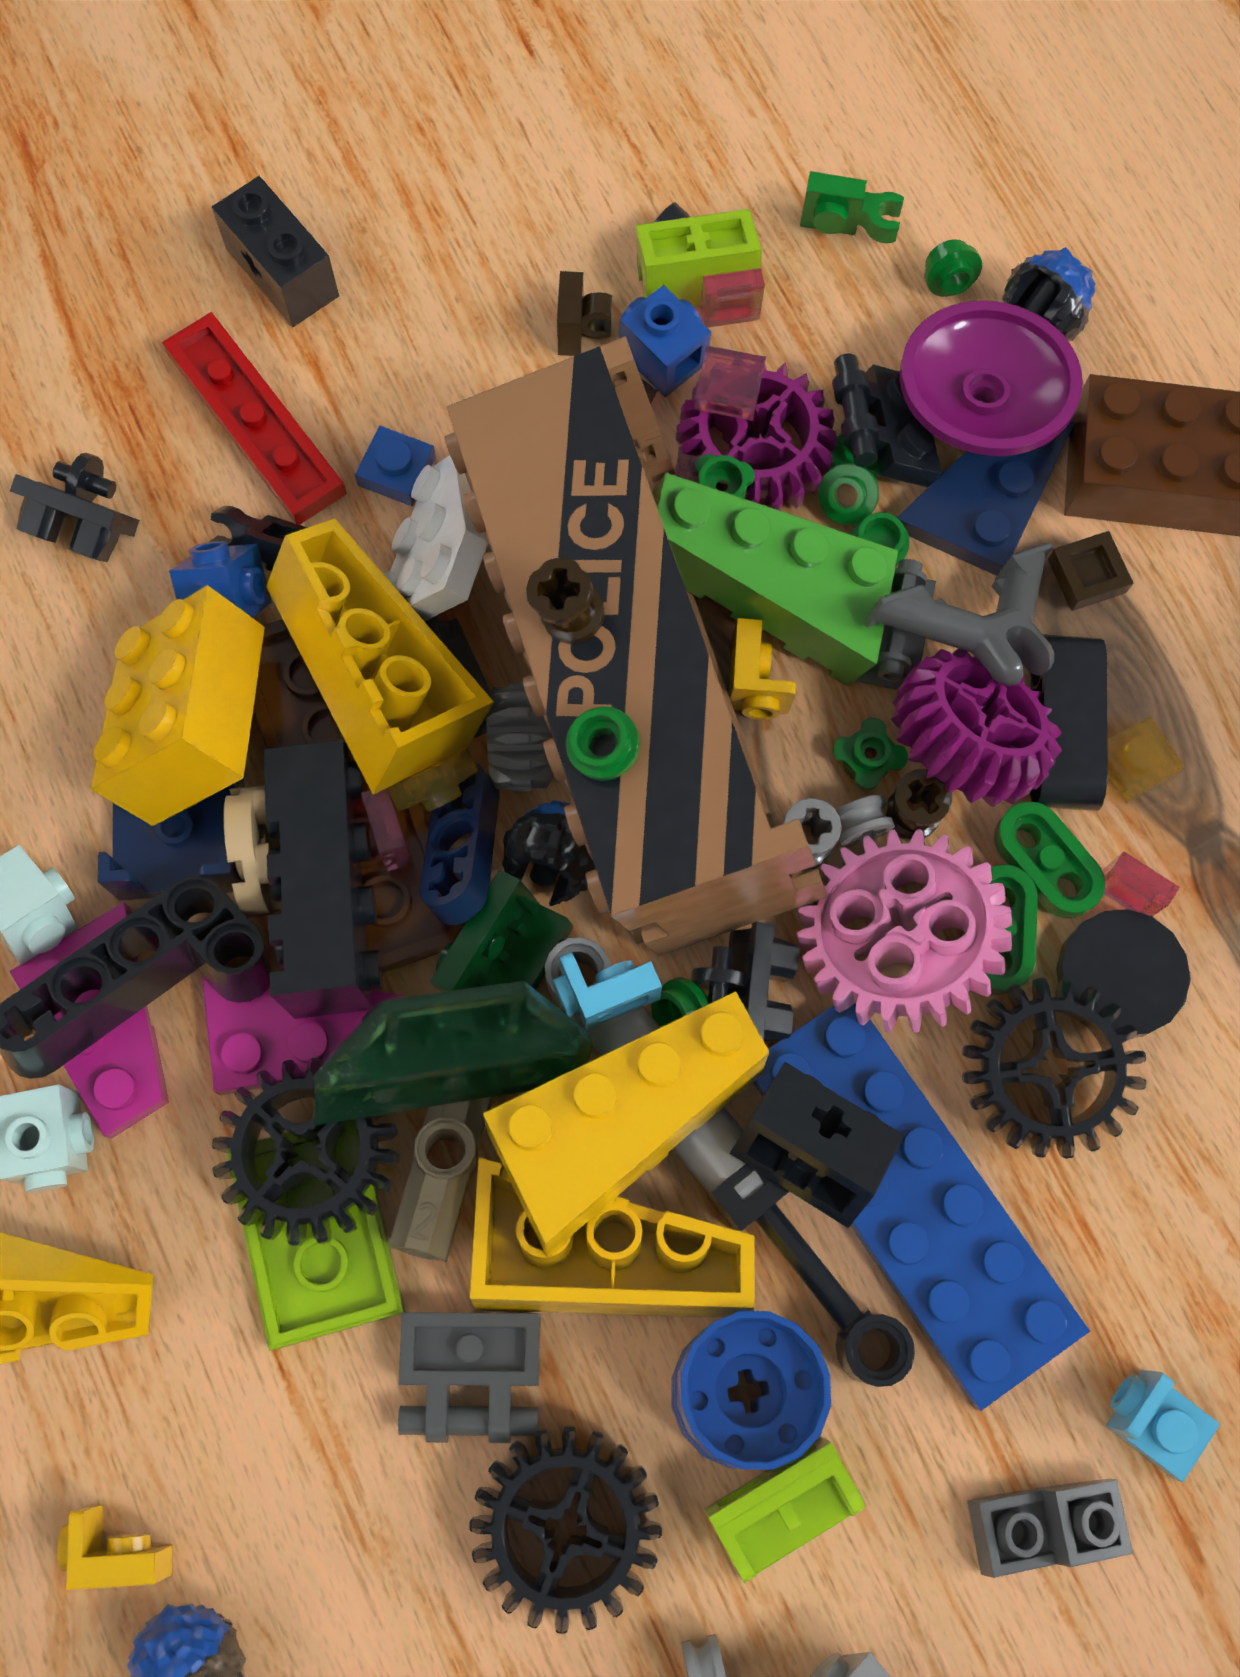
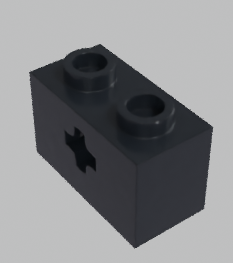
(276, 251)
(817, 1145)

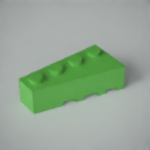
(777, 568)

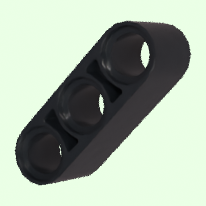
(1078, 700)

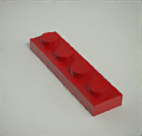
(255, 418)

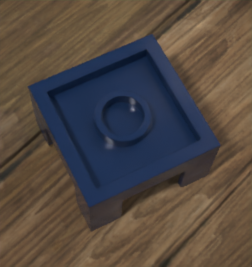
(157, 856)

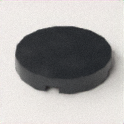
(1132, 964)

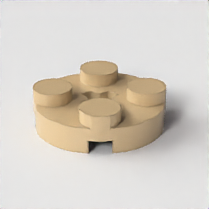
(248, 846)

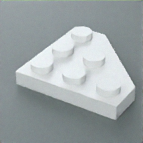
(437, 544)

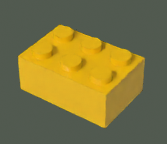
(179, 707)

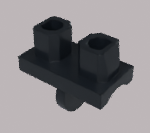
(46, 507)
(746, 968)

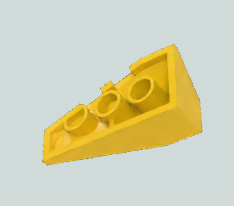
(66, 1299)

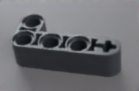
(130, 985)

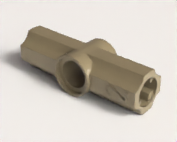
(436, 1195)

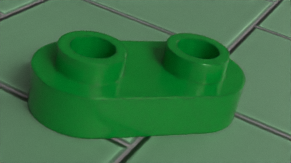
(1053, 857)
(1024, 906)

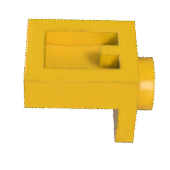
(750, 672)
(124, 1562)

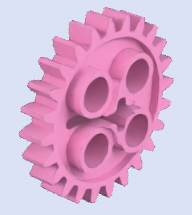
(940, 969)

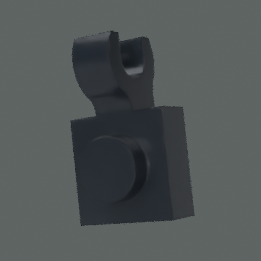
(248, 530)

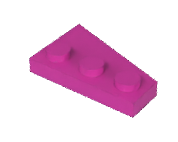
(264, 1035)
(123, 1070)

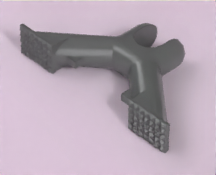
(997, 639)

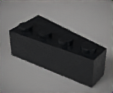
(319, 882)

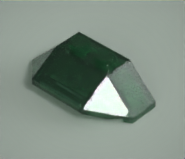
(447, 1052)

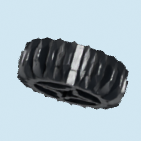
(1058, 1098)
(284, 1175)
(597, 1540)

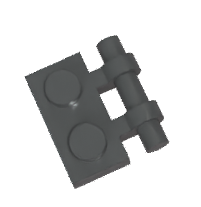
(469, 1350)

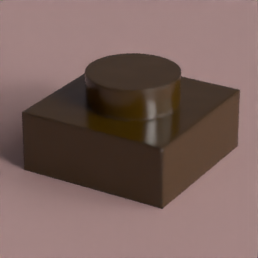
(1090, 570)

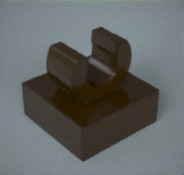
(580, 314)

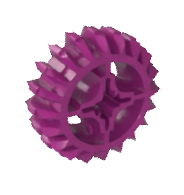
(778, 466)
(974, 730)

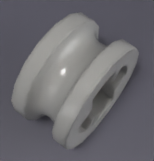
(863, 819)
(703, 1660)

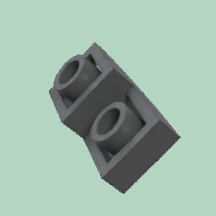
(1049, 1527)

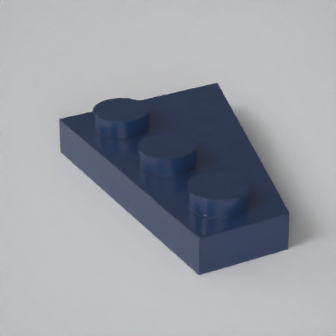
(983, 504)

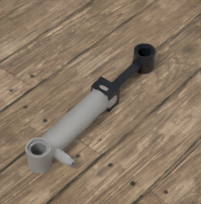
(747, 1195)

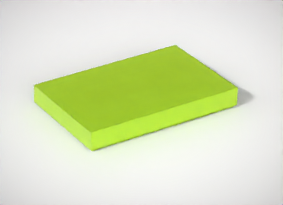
(316, 1285)

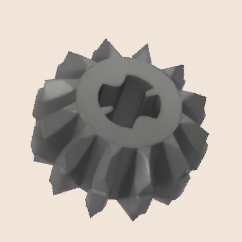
(516, 742)

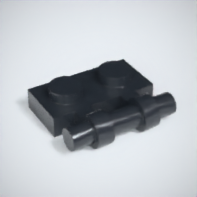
(881, 424)

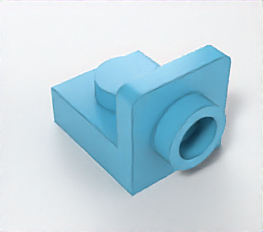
(618, 990)
(1160, 1423)

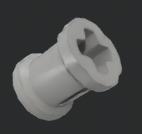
(824, 825)

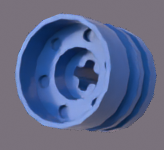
(791, 1382)

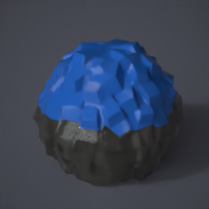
(187, 1644)

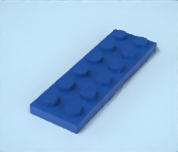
(937, 1222)

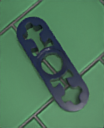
(471, 862)

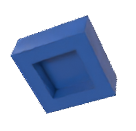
(393, 464)

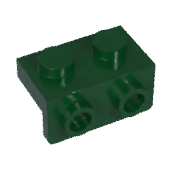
(502, 941)

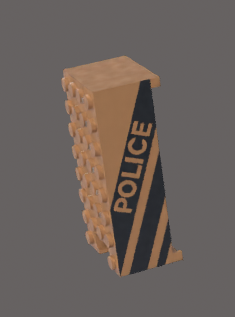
(686, 832)

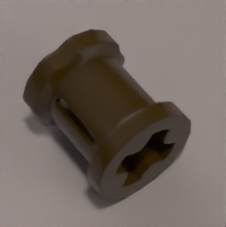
(550, 589)
(916, 788)

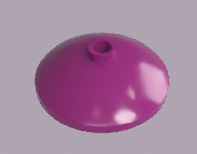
(993, 356)

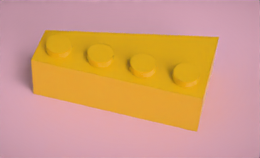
(373, 657)
(620, 1115)
(614, 1264)

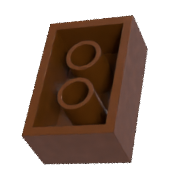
(1155, 455)

